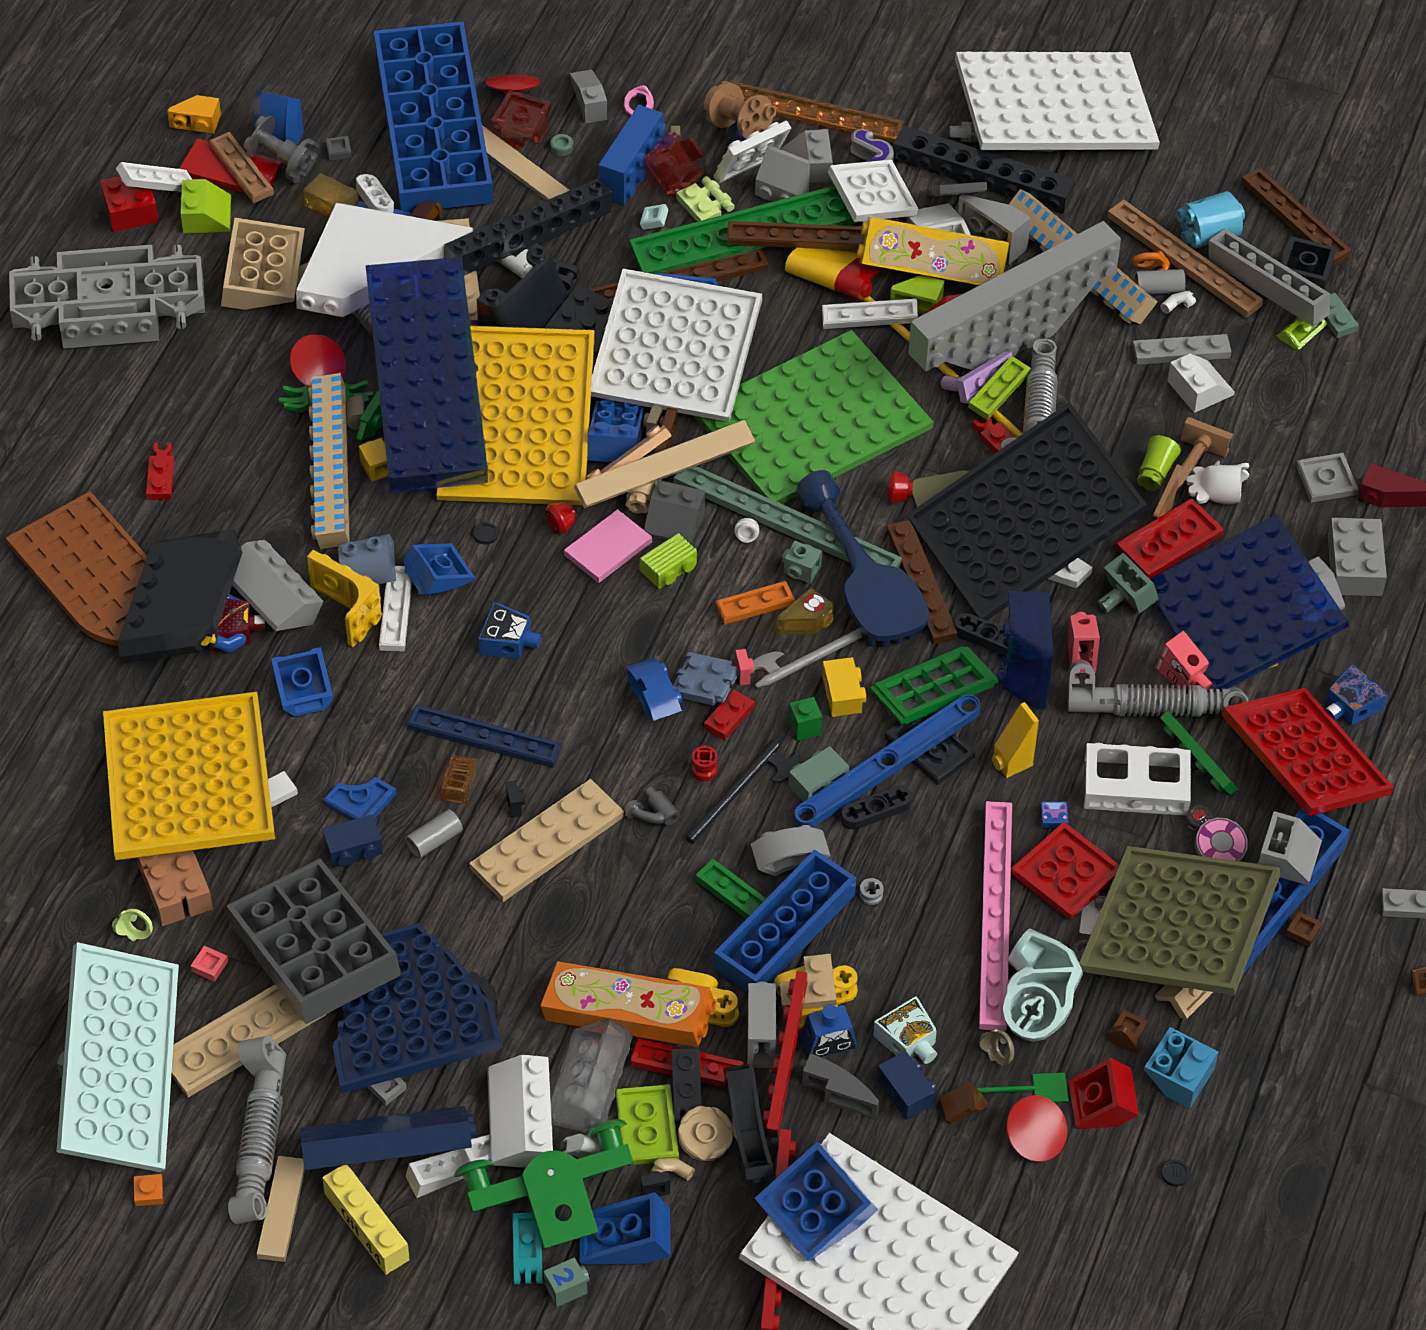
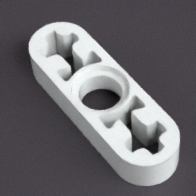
(373, 193)

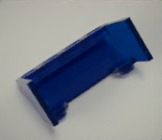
(1030, 648)

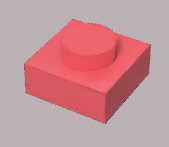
(745, 666)
(209, 963)

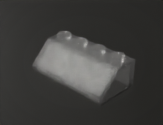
(590, 1075)

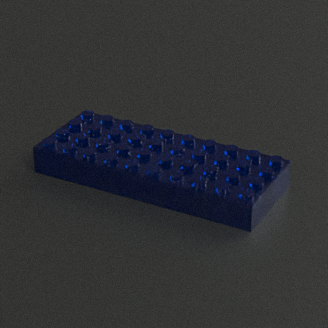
(426, 374)

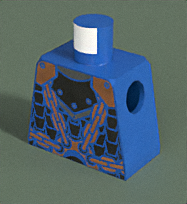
(1355, 697)

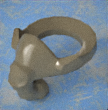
(989, 1043)

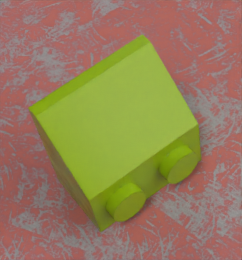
(204, 207)

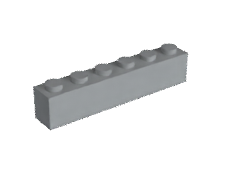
(1269, 277)

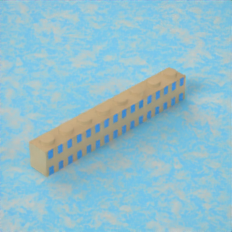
(1117, 289)
(330, 461)

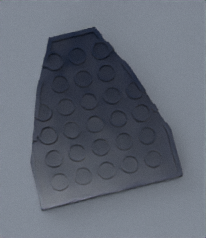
(416, 1020)

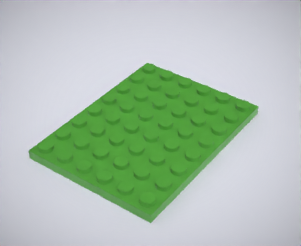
(820, 414)

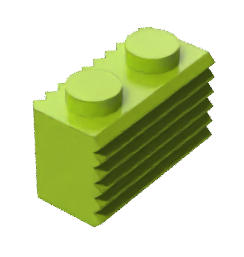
(668, 561)

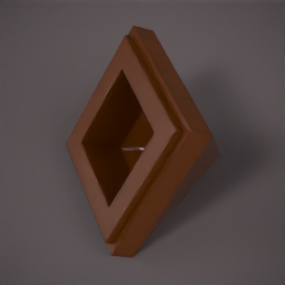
(1418, 978)

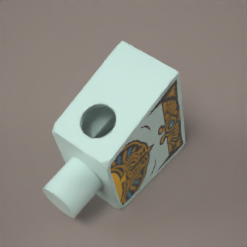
(907, 1030)

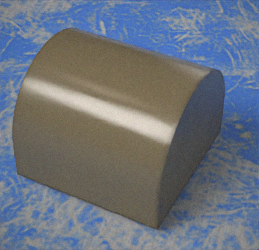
(354, 410)

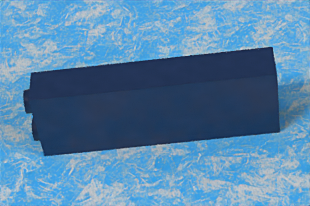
(387, 1137)

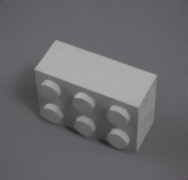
(1357, 556)

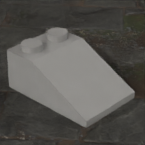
(996, 222)

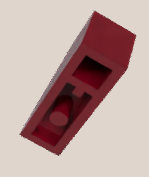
(1391, 489)

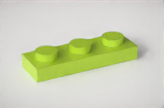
(999, 387)

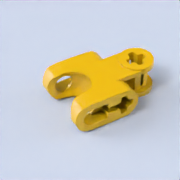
(847, 982)
(728, 1009)

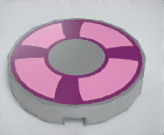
(1221, 840)

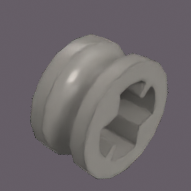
(876, 885)

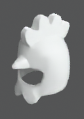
(1217, 483)

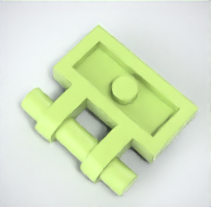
(698, 203)

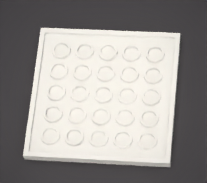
(675, 344)

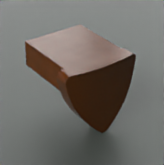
(428, 210)
(1127, 1031)
(962, 1102)

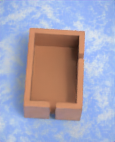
(171, 880)

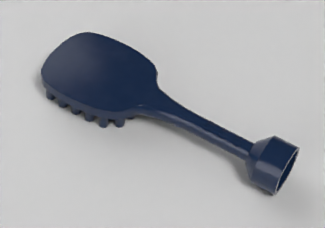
(878, 596)

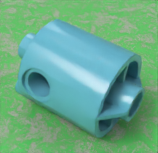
(1208, 217)

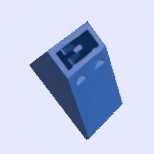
(613, 429)

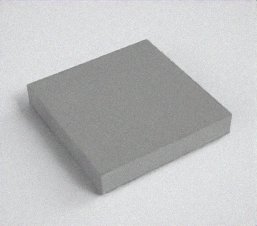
(1327, 477)

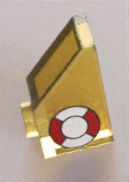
(806, 615)

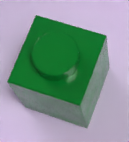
(805, 718)

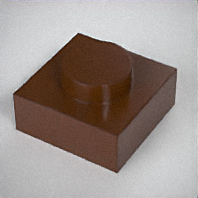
(1303, 929)

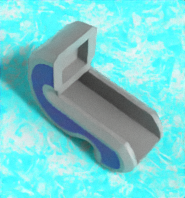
(868, 148)

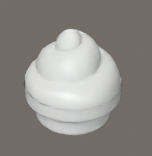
(747, 530)

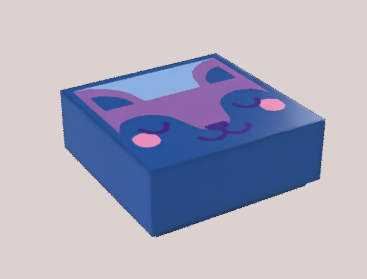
(1053, 814)

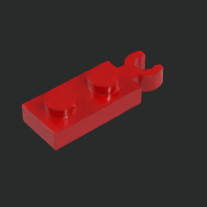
(991, 434)
(160, 474)

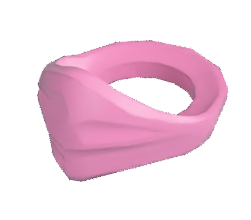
(641, 91)

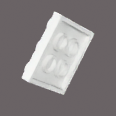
(750, 152)
(873, 190)

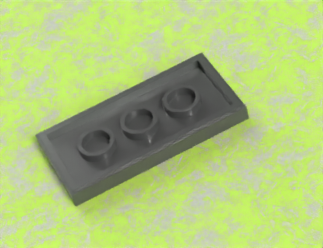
(957, 189)

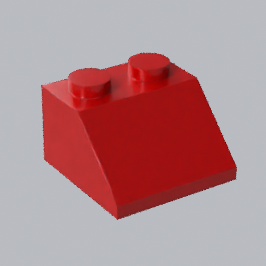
(1103, 1096)

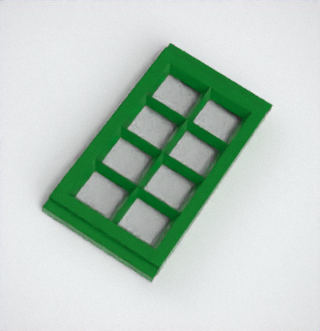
(933, 684)

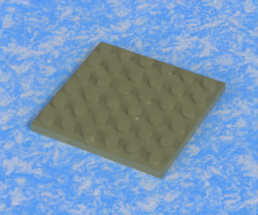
(1180, 920)

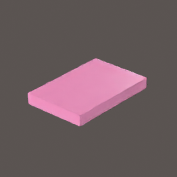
(608, 546)

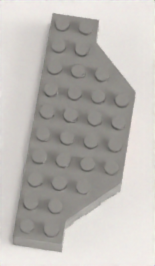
(1017, 305)

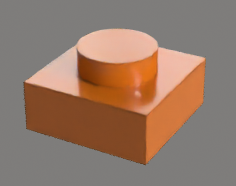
(148, 1190)

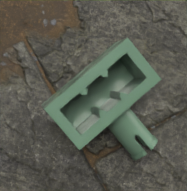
(1129, 585)

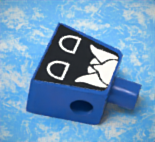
(507, 633)
(828, 1032)

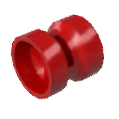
(704, 763)

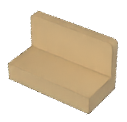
(1183, 999)

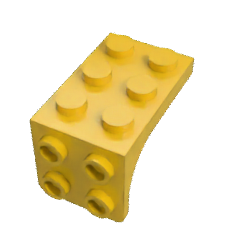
(349, 589)

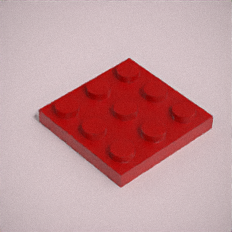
(1066, 870)

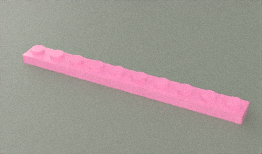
(995, 915)

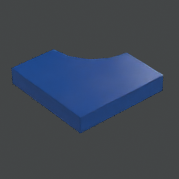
(360, 800)

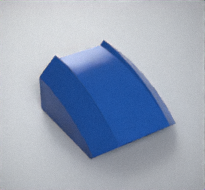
(285, 111)
(436, 568)
(302, 682)

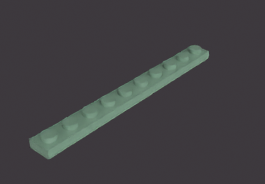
(776, 515)

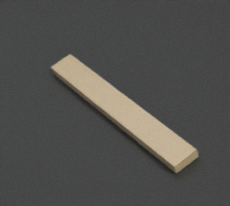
(521, 167)
(664, 464)

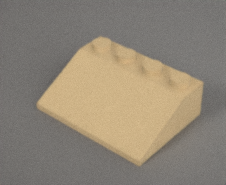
(261, 264)

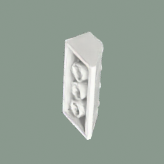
(519, 1110)

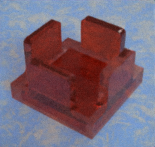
(520, 118)
(675, 162)

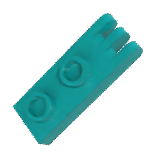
(526, 1248)

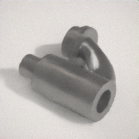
(664, 809)

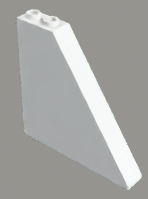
(362, 237)

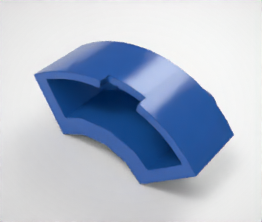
(654, 689)

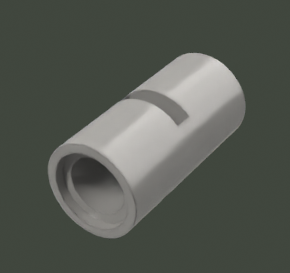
(1161, 281)
(433, 833)

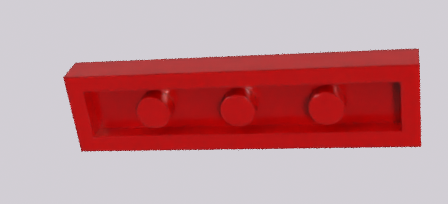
(658, 1058)

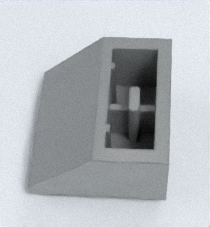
(1291, 847)

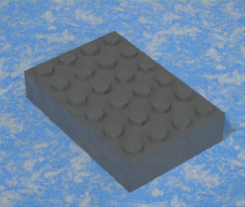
(313, 941)

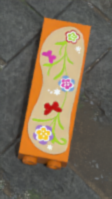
(638, 1003)

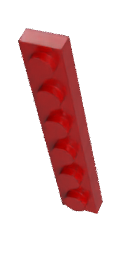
(783, 1064)

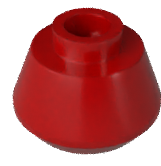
(899, 487)
(560, 516)

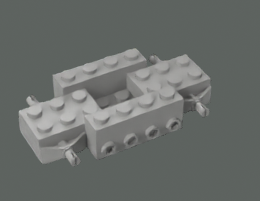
(107, 294)

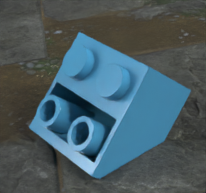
(1181, 1066)

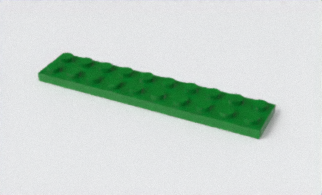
(708, 238)

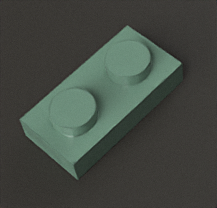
(1340, 319)

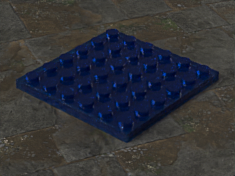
(1248, 603)

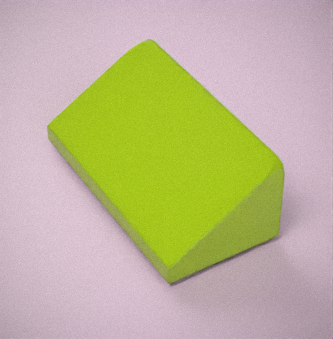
(1300, 332)

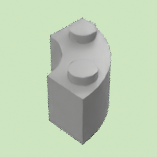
(787, 848)

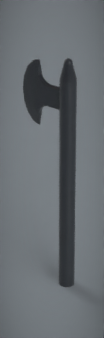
(769, 755)

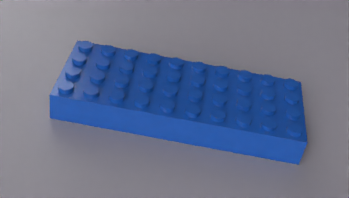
(433, 116)

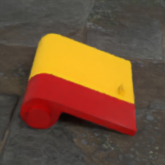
(833, 270)

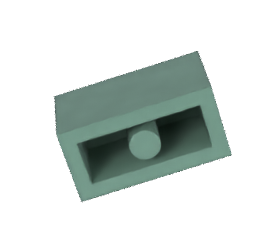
(816, 773)

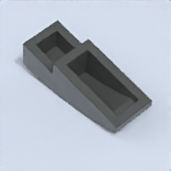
(839, 1087)

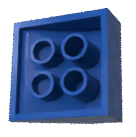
(816, 1202)

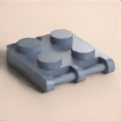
(705, 678)

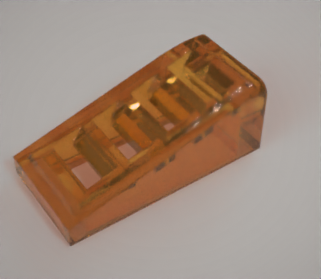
(454, 793)

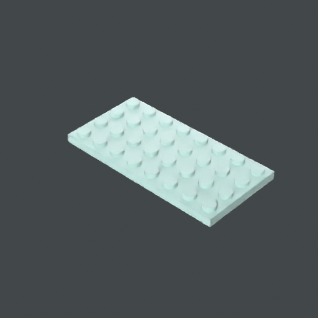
(118, 1058)

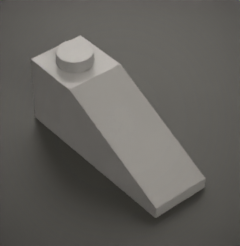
(589, 96)

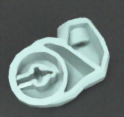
(1042, 988)

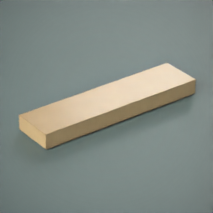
(281, 1209)

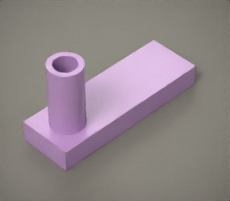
(973, 381)

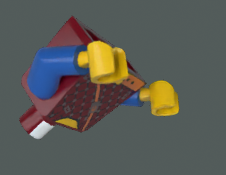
(235, 626)

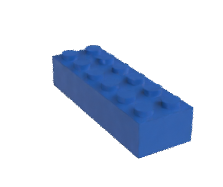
(785, 922)

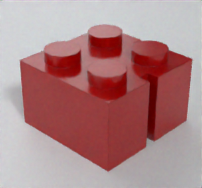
(128, 205)

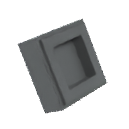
(338, 148)

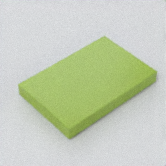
(649, 1122)

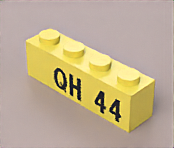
(366, 1218)

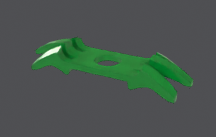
(302, 400)

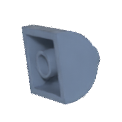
(370, 558)

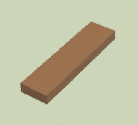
(241, 167)

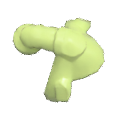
(123, 924)

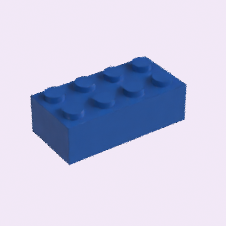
(624, 163)

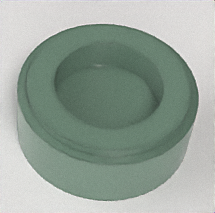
(561, 145)

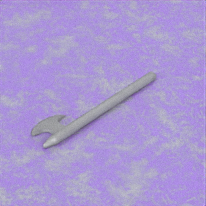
(775, 673)

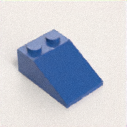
(629, 1232)

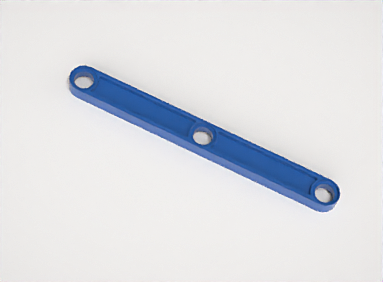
(873, 772)

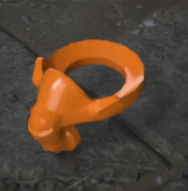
(1157, 259)

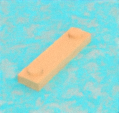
(655, 437)

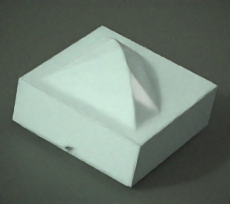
(654, 216)

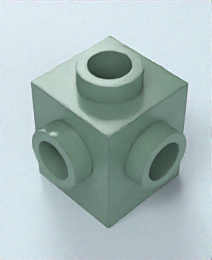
(802, 561)

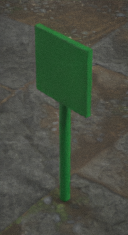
(1047, 1085)

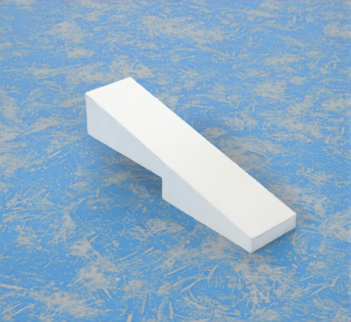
(439, 1170)

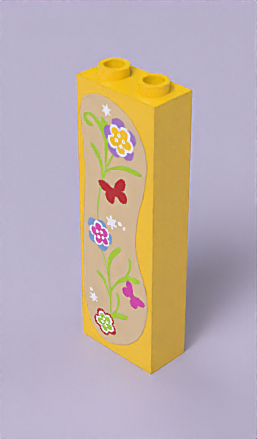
(931, 251)

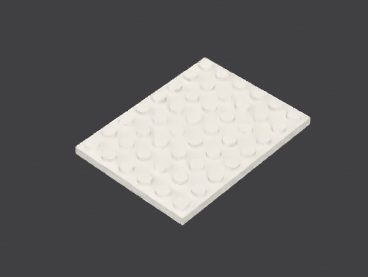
(1056, 101)
(900, 1269)

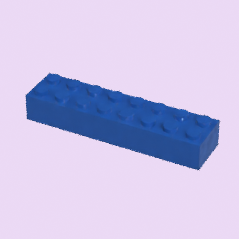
(1289, 893)

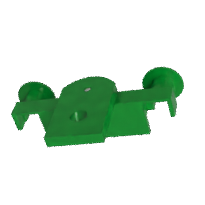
(551, 1182)

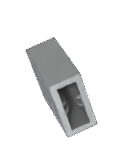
(761, 1024)

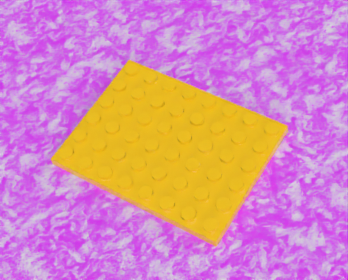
(532, 414)
(187, 776)

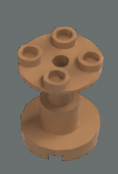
(727, 105)

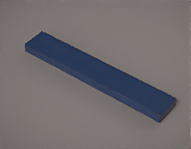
(484, 736)

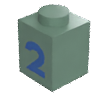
(566, 1281)

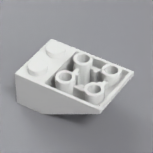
(939, 217)

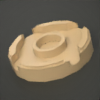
(705, 1133)

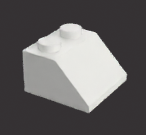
(1198, 382)

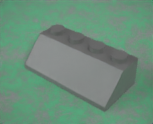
(275, 588)

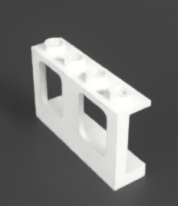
(1137, 791)

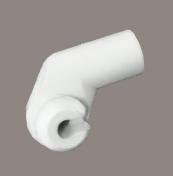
(1175, 299)

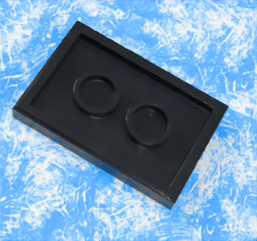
(941, 759)

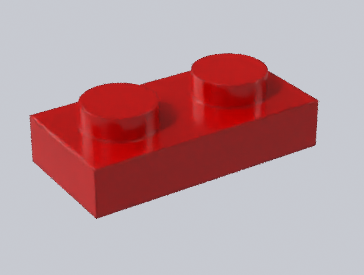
(729, 715)

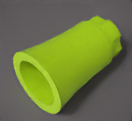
(1157, 462)

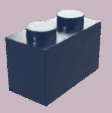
(352, 841)
(906, 1085)

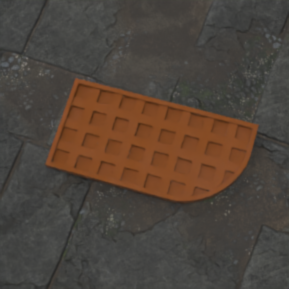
(84, 564)

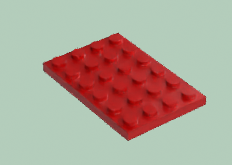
(1307, 751)

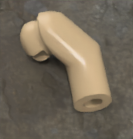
(673, 1165)

